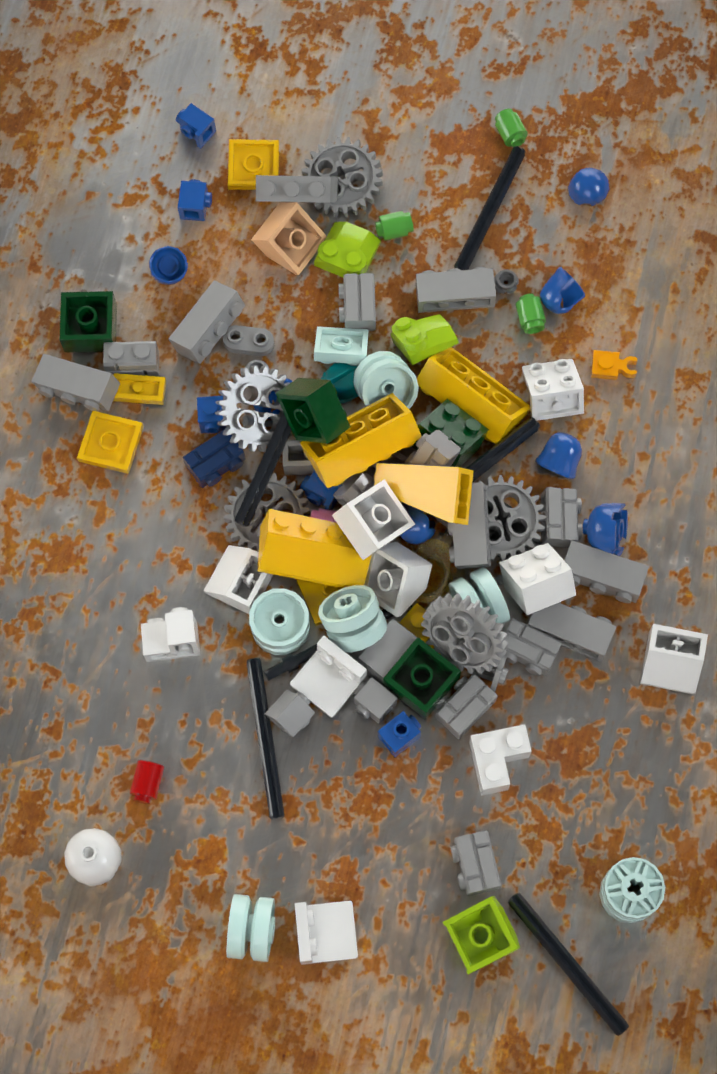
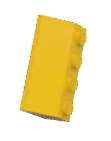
(474, 391)
(372, 437)
(309, 550)

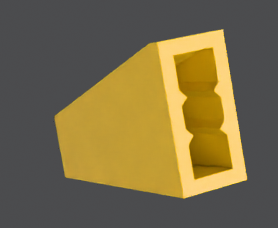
(432, 489)

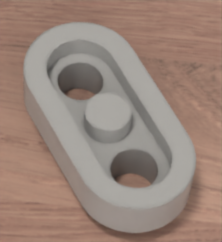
(247, 342)

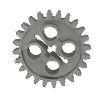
(334, 157)
(261, 384)
(278, 490)
(524, 513)
(465, 633)

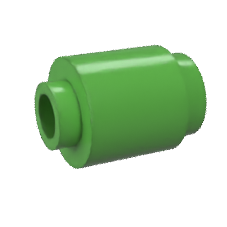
(510, 128)
(394, 225)
(531, 313)

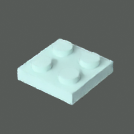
(340, 345)

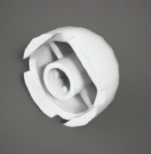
(92, 857)

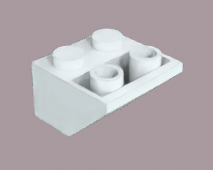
(237, 578)
(673, 658)

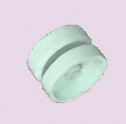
(385, 374)
(482, 588)
(275, 606)
(353, 618)
(251, 928)

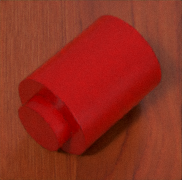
(146, 781)

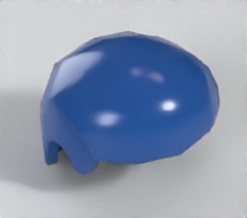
(588, 186)
(168, 265)

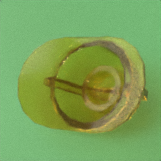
(438, 555)

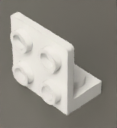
(554, 389)
(329, 677)
(326, 932)

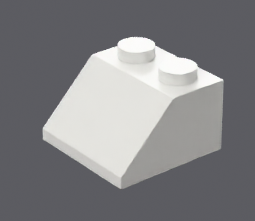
(397, 577)

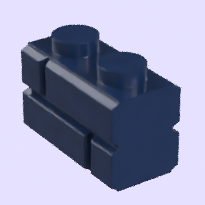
(214, 459)

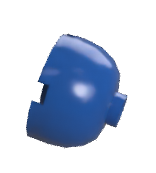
(607, 527)

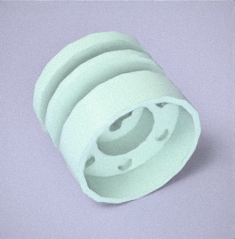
(627, 906)

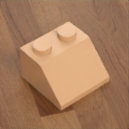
(289, 237)

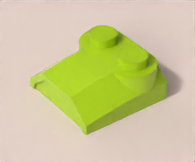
(347, 249)
(422, 337)
(482, 934)

